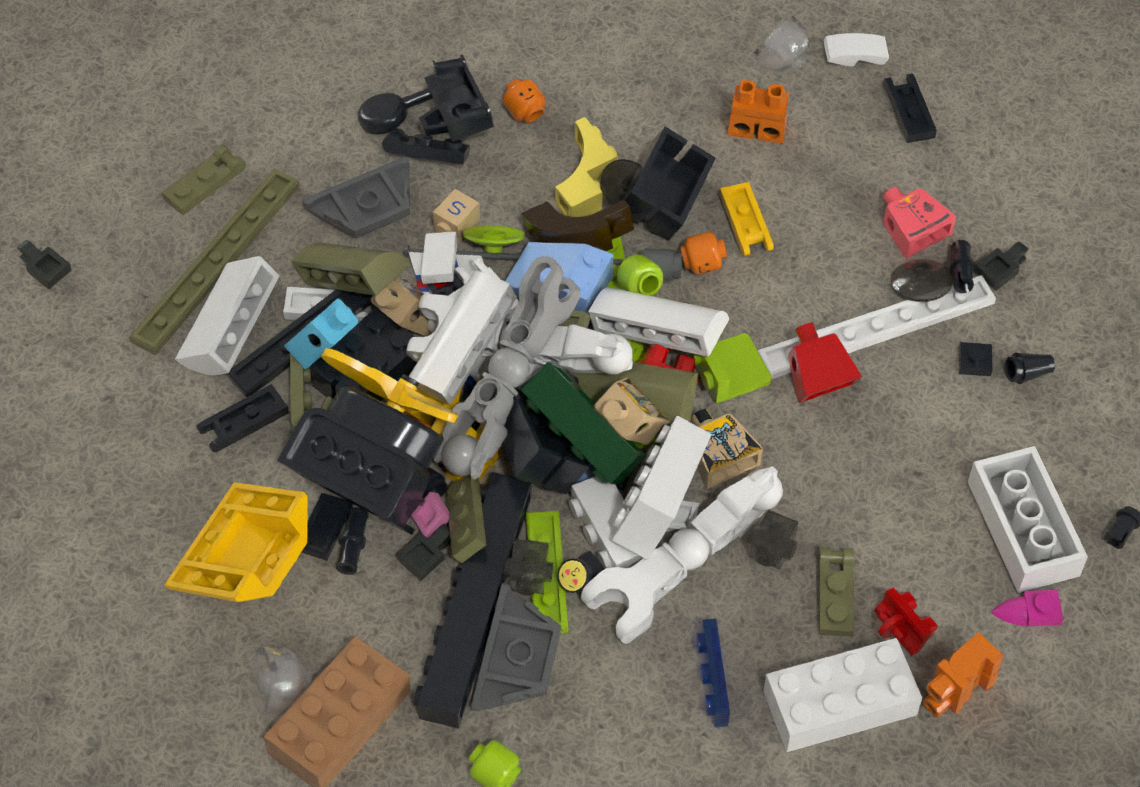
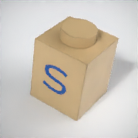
(456, 214)

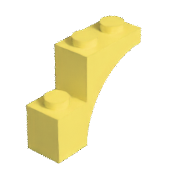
(581, 192)

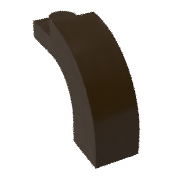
(597, 230)

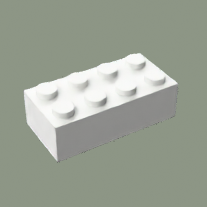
(660, 486)
(1027, 519)
(842, 694)

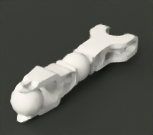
(570, 347)
(687, 549)

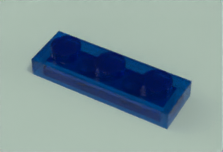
(713, 673)

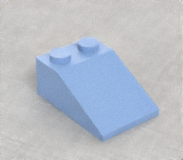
(579, 262)

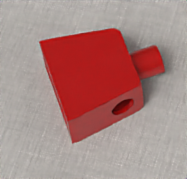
(820, 364)

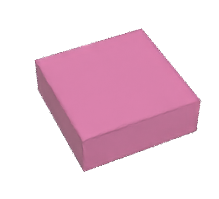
(431, 514)

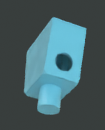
(328, 326)

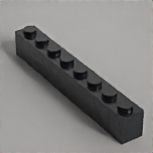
(473, 605)

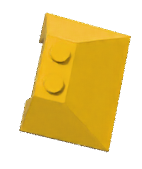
(245, 545)

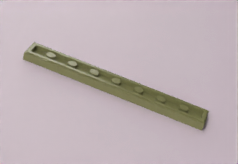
(208, 266)

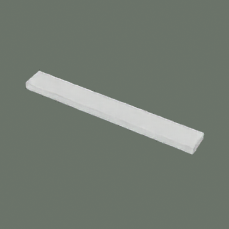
(887, 323)

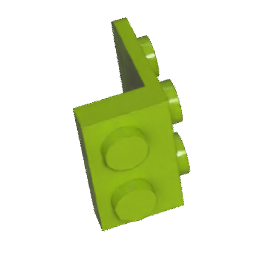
(732, 368)

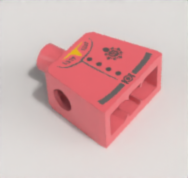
(916, 220)

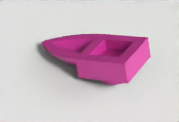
(1031, 609)

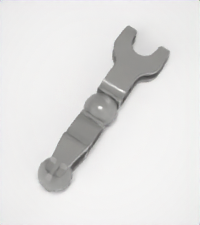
(535, 317)

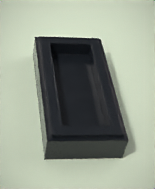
(326, 525)

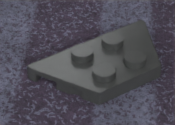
(365, 200)
(517, 653)

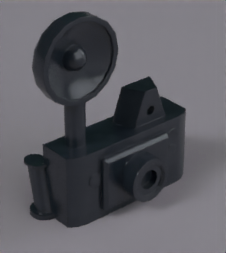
(456, 98)

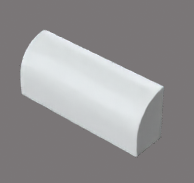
(228, 316)
(657, 321)
(463, 336)

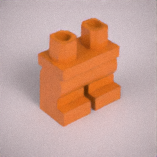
(759, 107)
(968, 667)

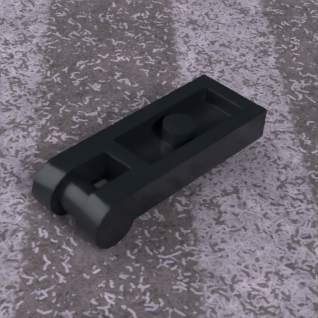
(425, 147)

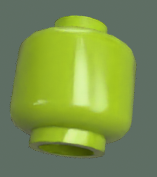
(640, 275)
(494, 765)

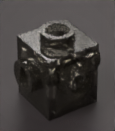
(773, 540)
(529, 567)

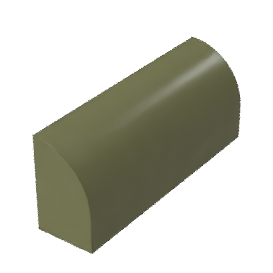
(348, 267)
(665, 387)

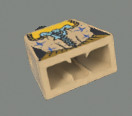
(399, 301)
(628, 409)
(729, 449)

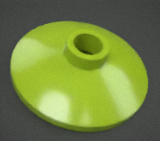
(493, 237)

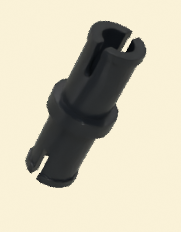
(962, 266)
(352, 541)

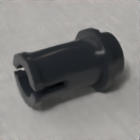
(1126, 522)

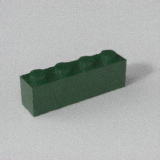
(575, 417)

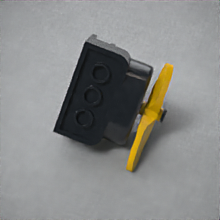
(369, 447)

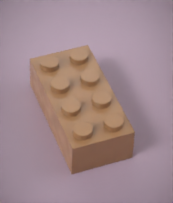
(337, 714)

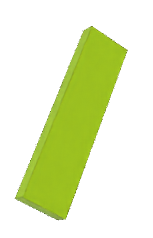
(546, 528)

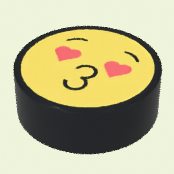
(574, 575)

